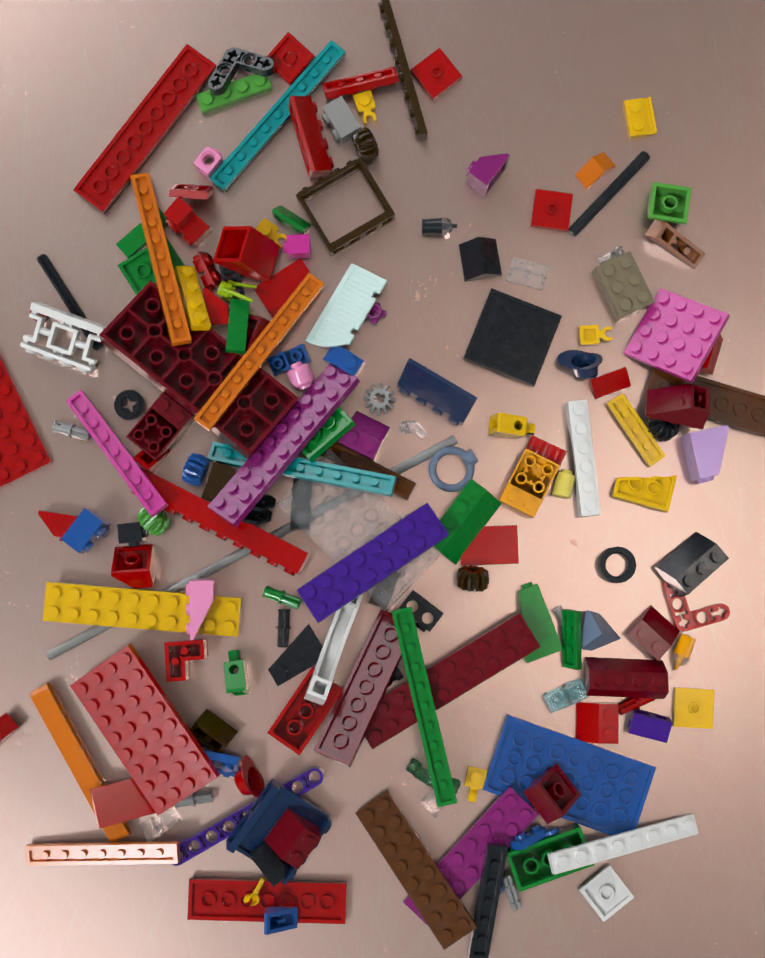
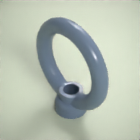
(469, 459)

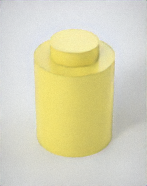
(563, 484)

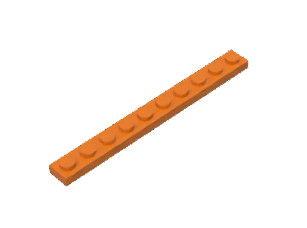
(160, 259)
(258, 352)

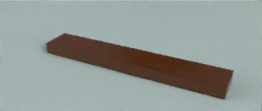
(403, 486)

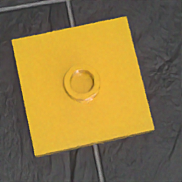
(693, 708)

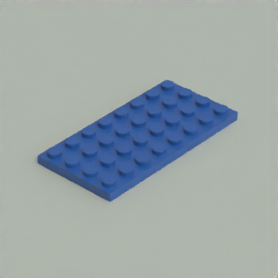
(609, 783)

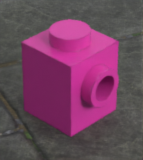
(297, 246)

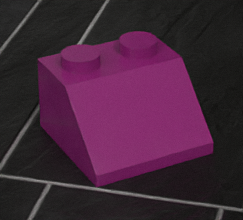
(486, 171)
(365, 436)

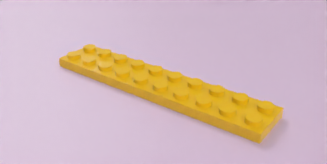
(136, 609)

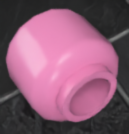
(300, 375)

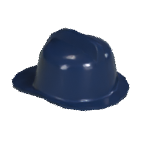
(582, 363)

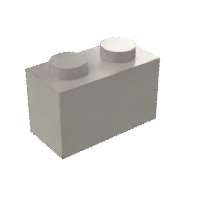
(340, 119)

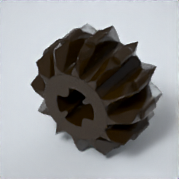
(365, 144)
(472, 578)

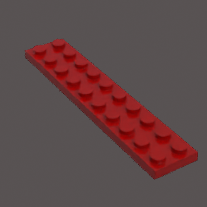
(145, 128)

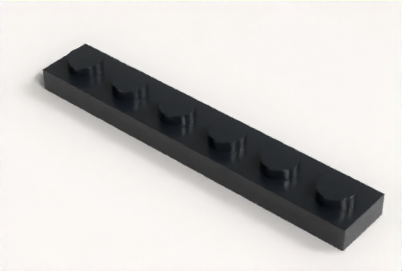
(487, 900)

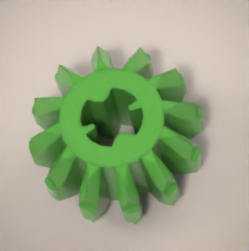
(154, 525)

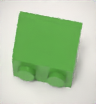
(668, 203)

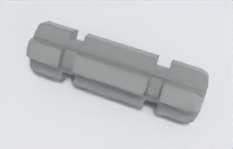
(511, 891)

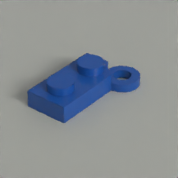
(535, 834)

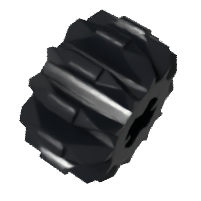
(662, 429)

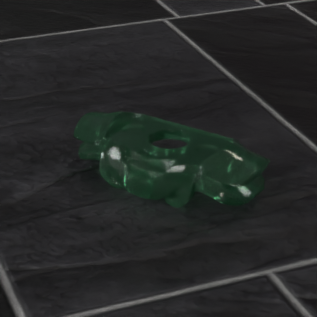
(422, 774)

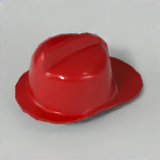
(249, 779)

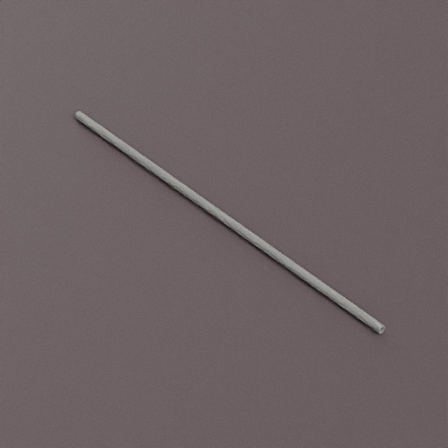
(238, 554)

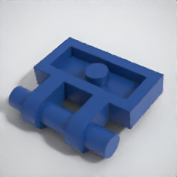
(225, 764)

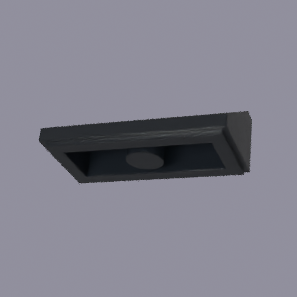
(269, 863)

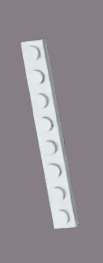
(622, 843)

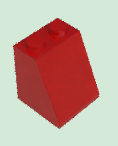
(246, 252)

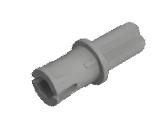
(71, 430)
(196, 798)

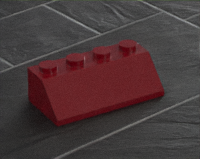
(626, 678)

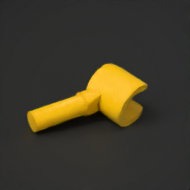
(255, 898)

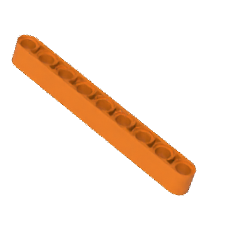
(73, 751)

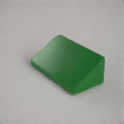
(291, 219)

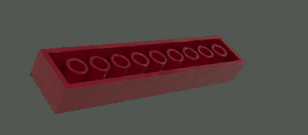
(455, 675)

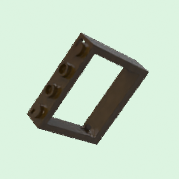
(362, 231)

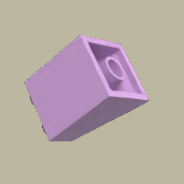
(705, 452)

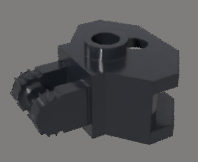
(261, 510)

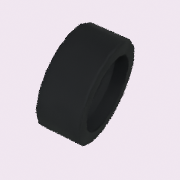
(631, 564)

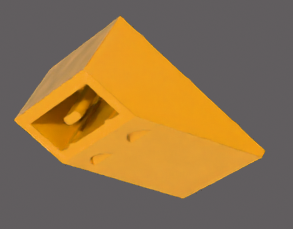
(529, 483)

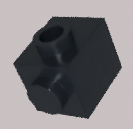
(131, 534)

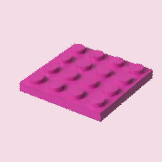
(676, 335)

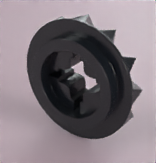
(121, 401)

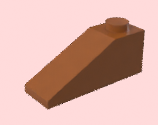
(674, 243)

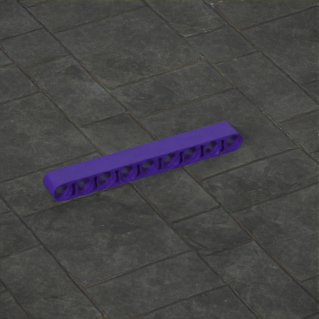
(236, 816)

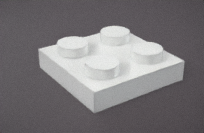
(606, 892)

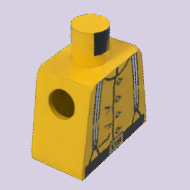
(503, 426)

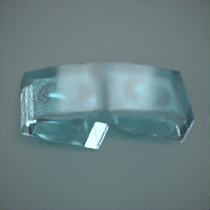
(565, 696)

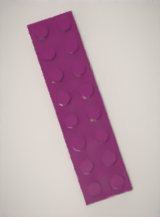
(498, 824)

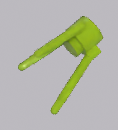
(227, 290)

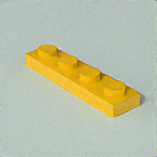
(192, 298)
(636, 430)

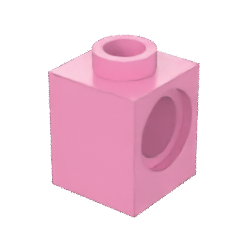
(208, 153)

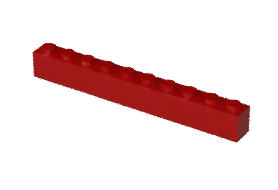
(245, 535)

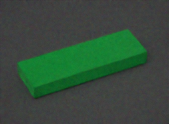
(135, 239)
(237, 326)
(571, 639)

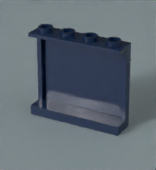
(264, 815)

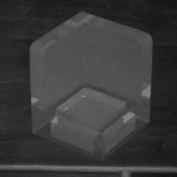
(430, 803)

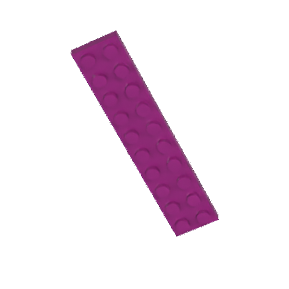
(283, 445)

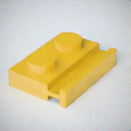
(639, 117)

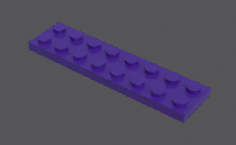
(373, 562)

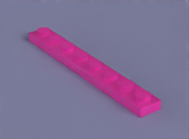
(117, 453)

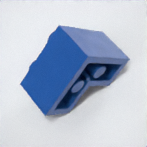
(85, 530)

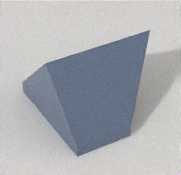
(596, 632)

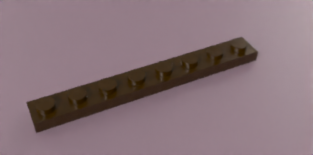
(404, 74)

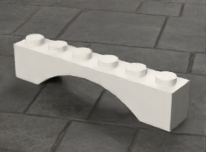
(584, 462)
(331, 652)

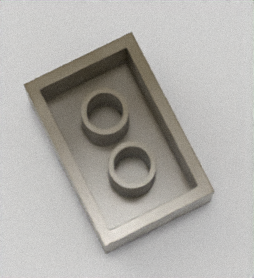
(623, 286)

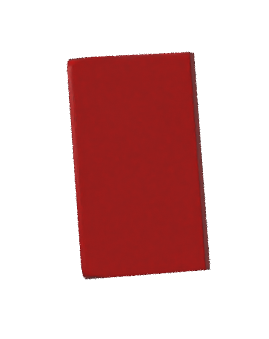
(610, 383)

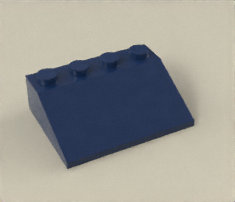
(436, 392)

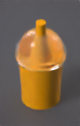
(683, 650)

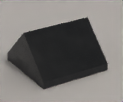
(480, 259)

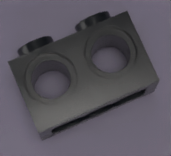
(423, 607)

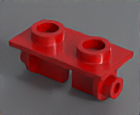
(204, 263)

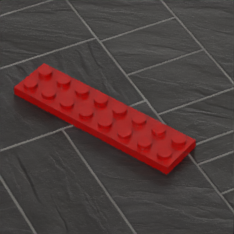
(224, 900)

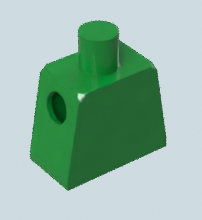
(237, 683)

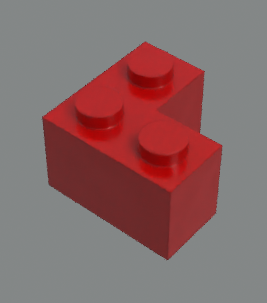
(183, 219)
(178, 656)

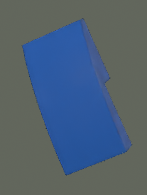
(281, 362)

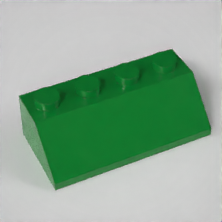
(466, 519)

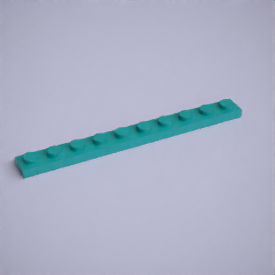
(276, 116)
(316, 472)

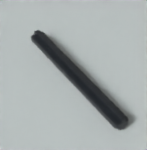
(609, 193)
(65, 294)

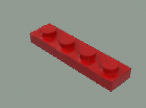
(360, 82)

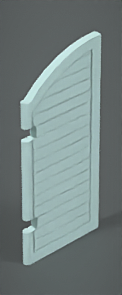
(346, 308)

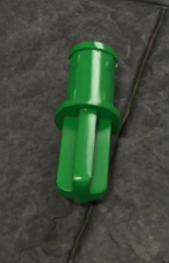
(281, 597)

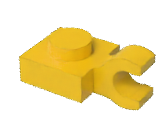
(474, 780)

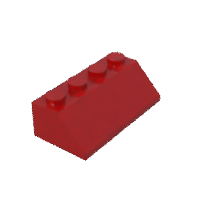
(309, 136)

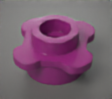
(380, 313)

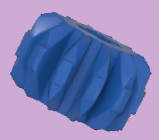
(195, 469)

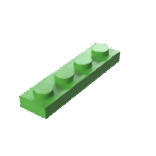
(236, 92)

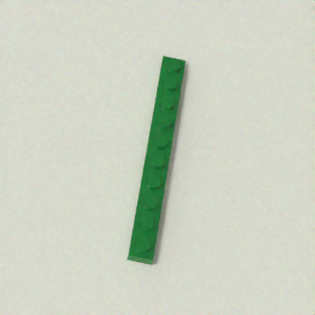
(424, 707)

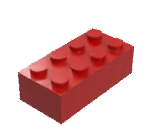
(302, 717)

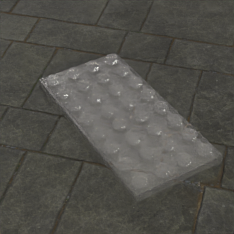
(346, 520)

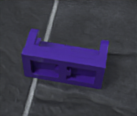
(649, 725)

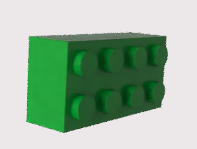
(532, 866)

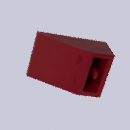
(679, 405)
(160, 427)

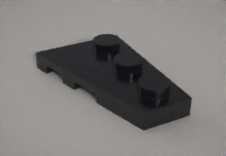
(297, 657)

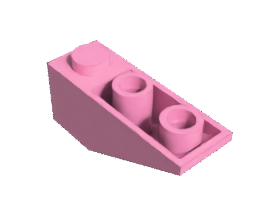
(201, 596)

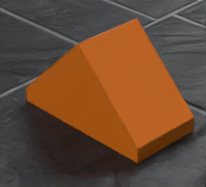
(594, 170)

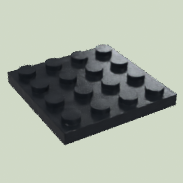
(512, 337)

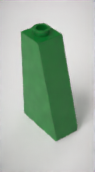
(539, 621)

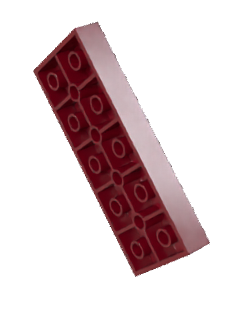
(195, 371)

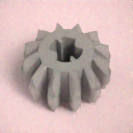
(382, 393)

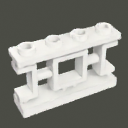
(67, 323)

